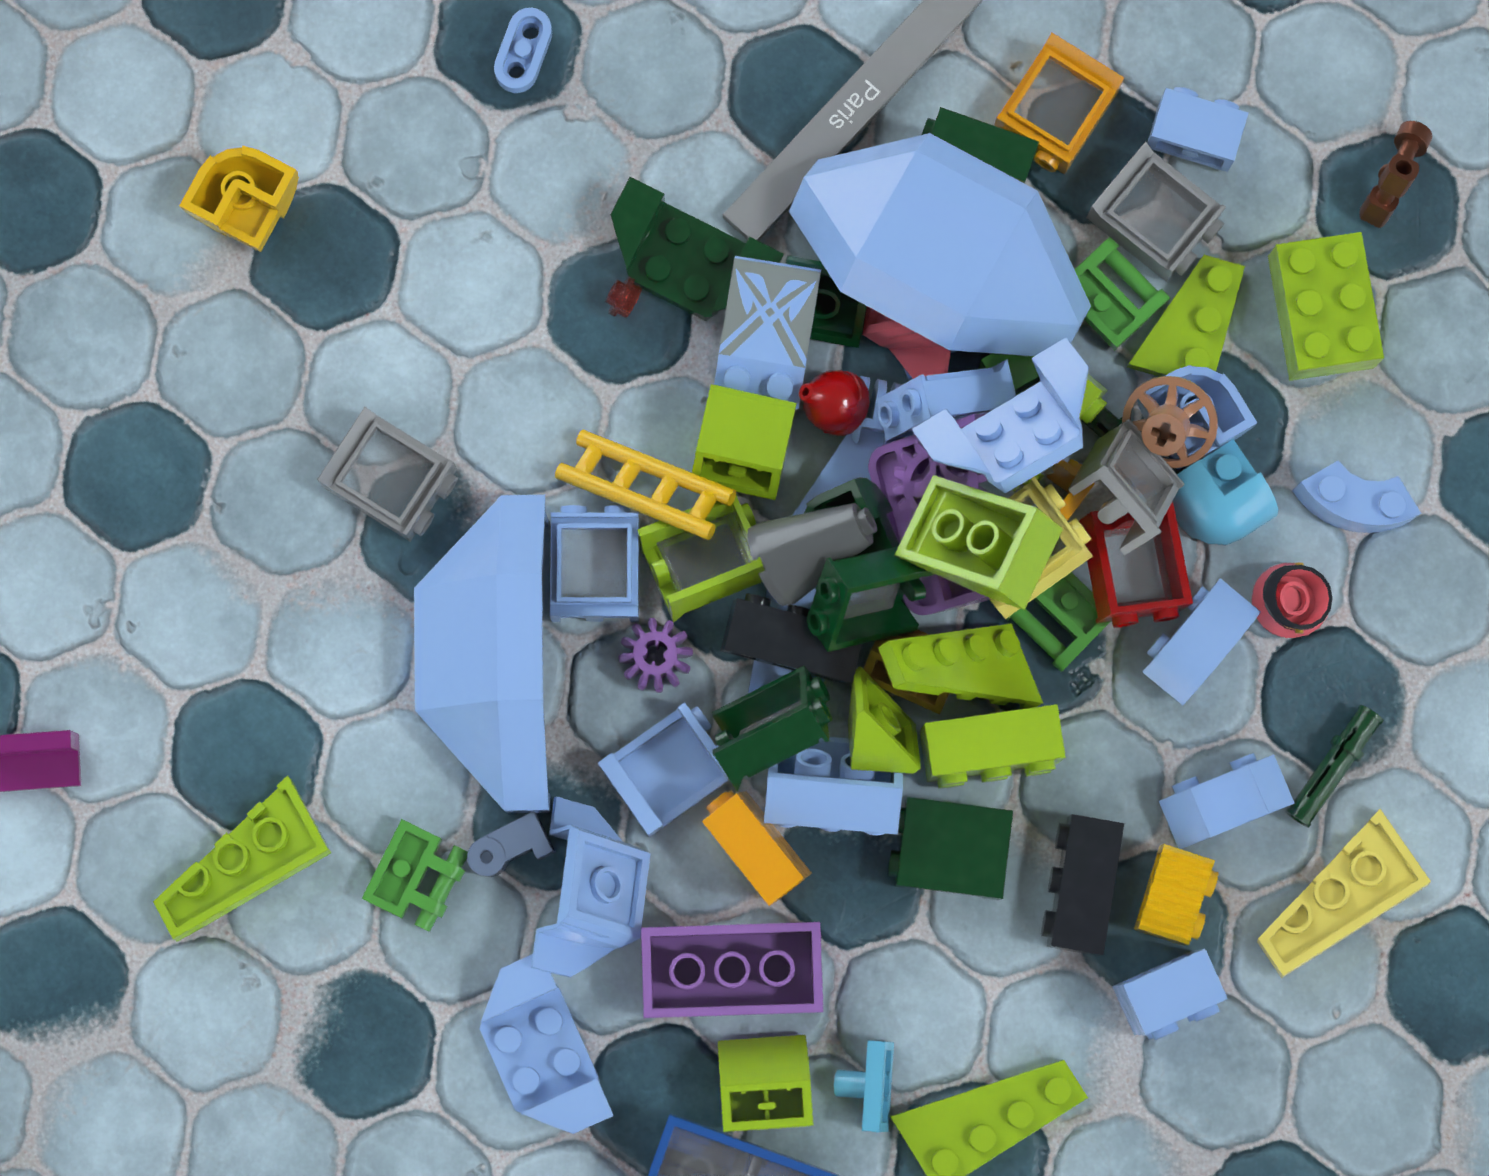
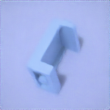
(666, 769)

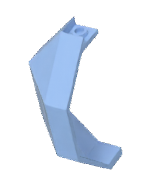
(942, 246)
(484, 652)

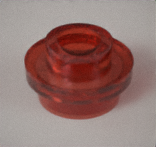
(623, 297)

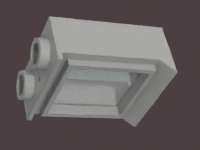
(1156, 214)
(388, 475)
(1135, 476)

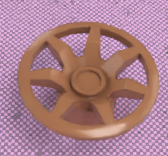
(1168, 425)

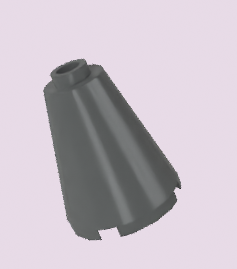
(798, 545)

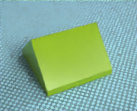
(879, 730)

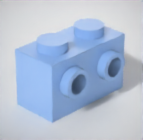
(1197, 128)

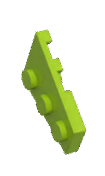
(1194, 322)

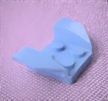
(1023, 432)
(599, 892)
(541, 1050)

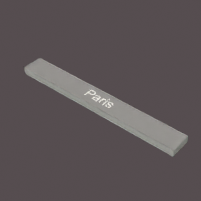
(847, 113)

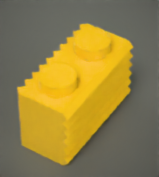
(1176, 895)

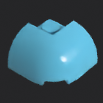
(1223, 497)

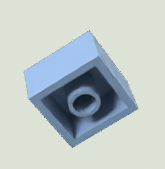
(1171, 993)

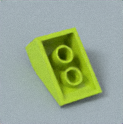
(980, 541)

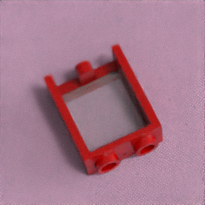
(1143, 582)

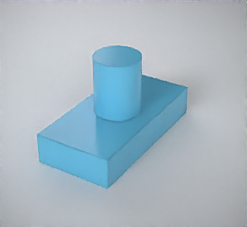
(872, 1085)

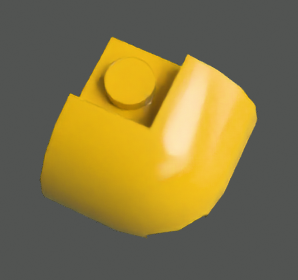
(241, 194)

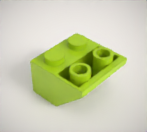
(744, 441)
(765, 1083)

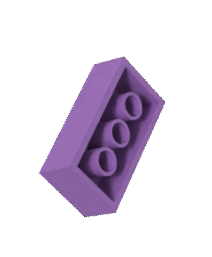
(732, 970)

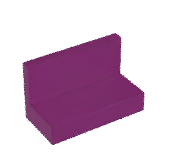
(39, 761)

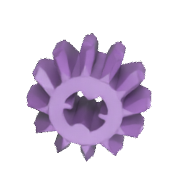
(670, 656)

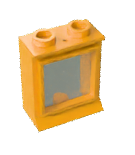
(1060, 102)

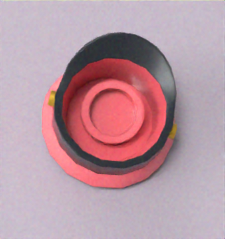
(1292, 599)

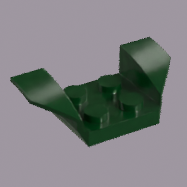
(678, 253)

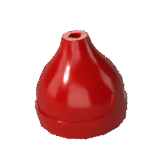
(835, 401)

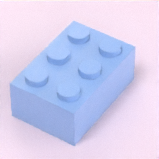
(824, 792)

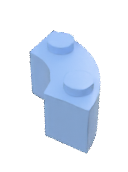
(1356, 503)
(1201, 641)
(1225, 801)

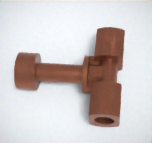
(1398, 175)

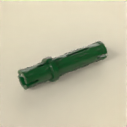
(1334, 766)

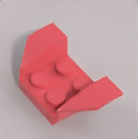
(911, 349)

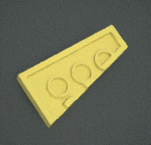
(1351, 891)

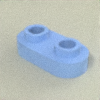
(523, 52)

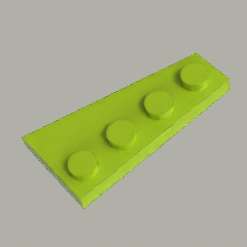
(965, 663)
(257, 855)
(979, 1124)

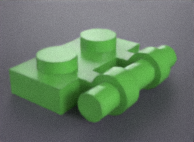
(403, 869)

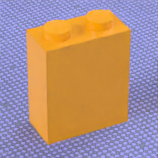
(755, 845)

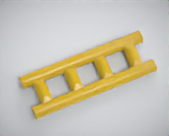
(656, 506)

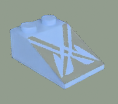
(767, 328)

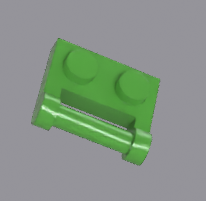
(1111, 311)
(1074, 609)

